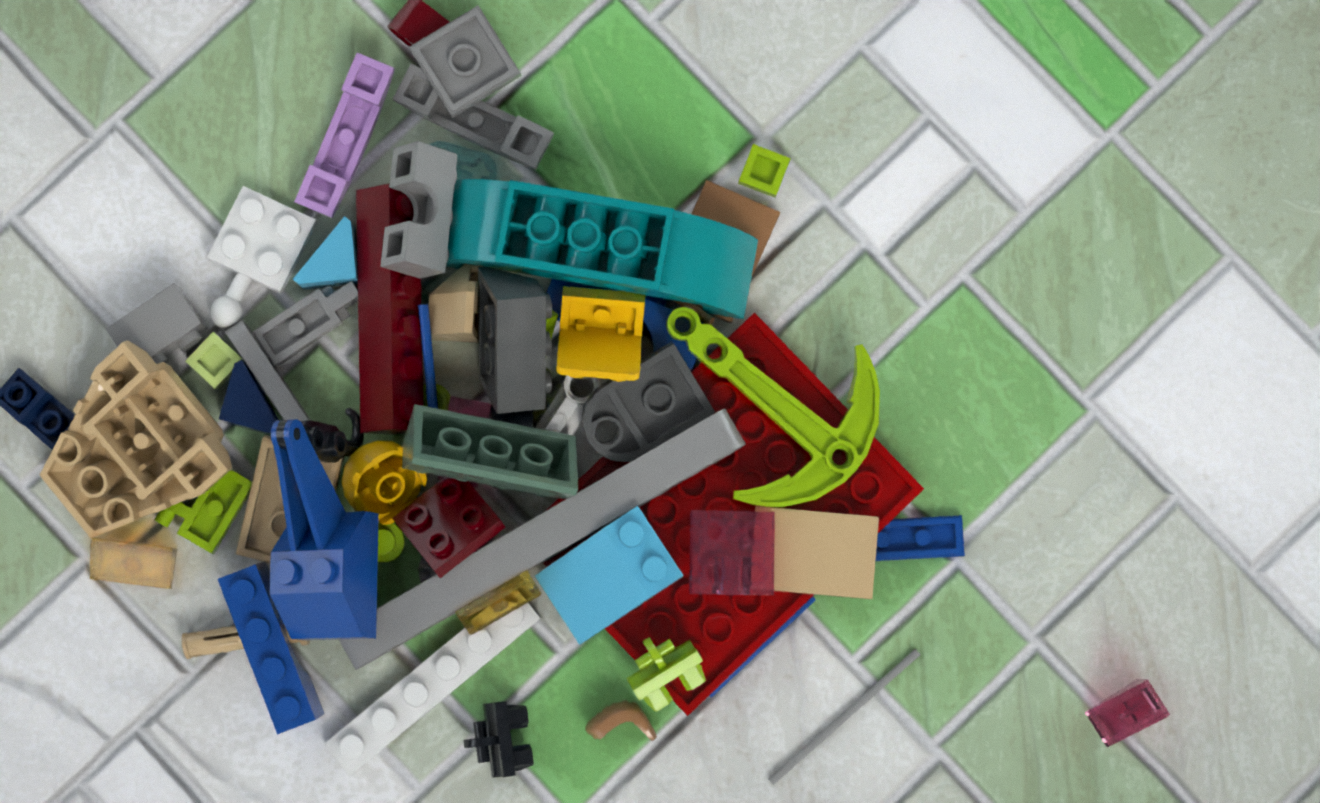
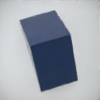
(246, 402)

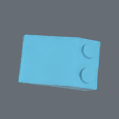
(609, 575)

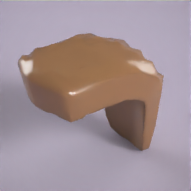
(617, 714)

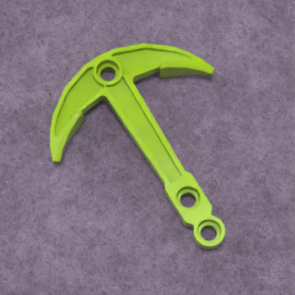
(798, 421)

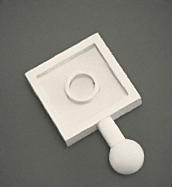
(259, 244)

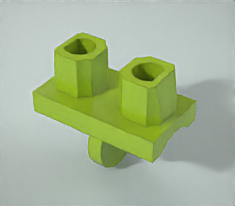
(663, 665)

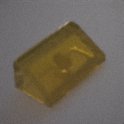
(132, 563)
(498, 602)

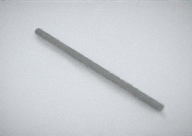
(844, 716)

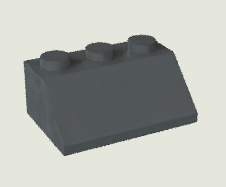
(513, 340)

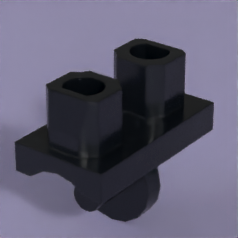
(494, 739)

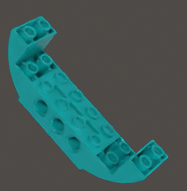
(601, 243)

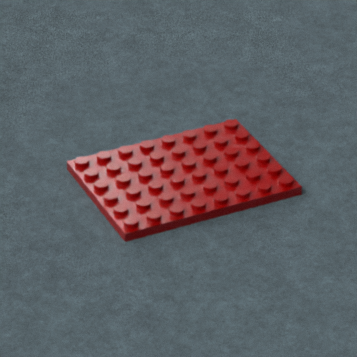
(735, 626)

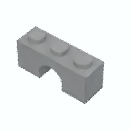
(428, 180)

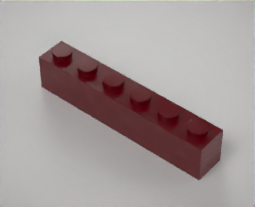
(386, 319)

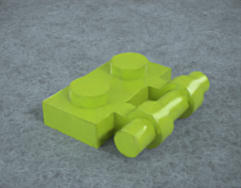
(211, 513)

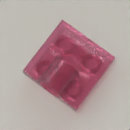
(732, 552)

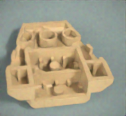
(134, 445)

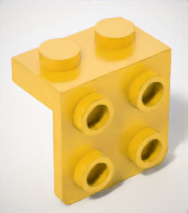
(600, 334)

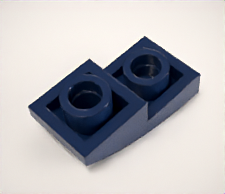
(35, 407)

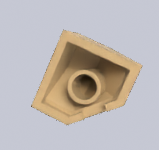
(455, 307)

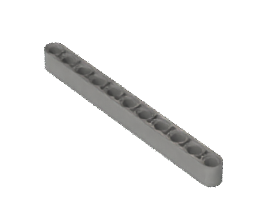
(548, 535)

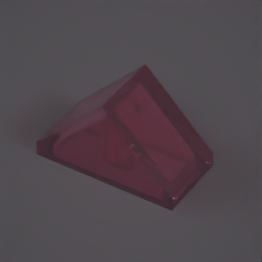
(1127, 712)

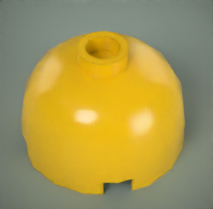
(378, 483)

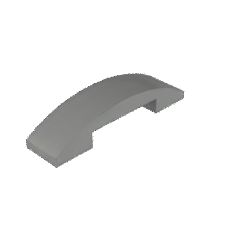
(480, 124)

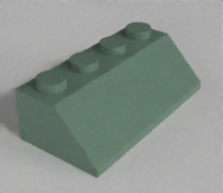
(491, 452)

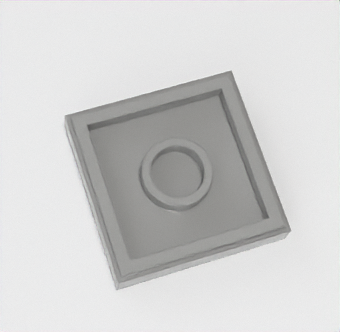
(465, 61)

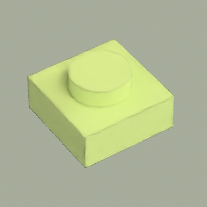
(214, 360)

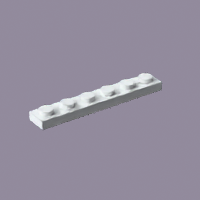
(425, 689)

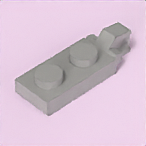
(305, 322)

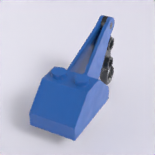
(326, 556)

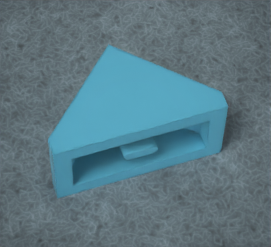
(333, 261)

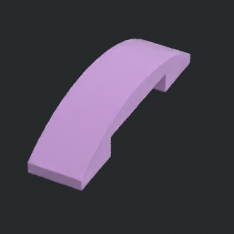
(346, 136)

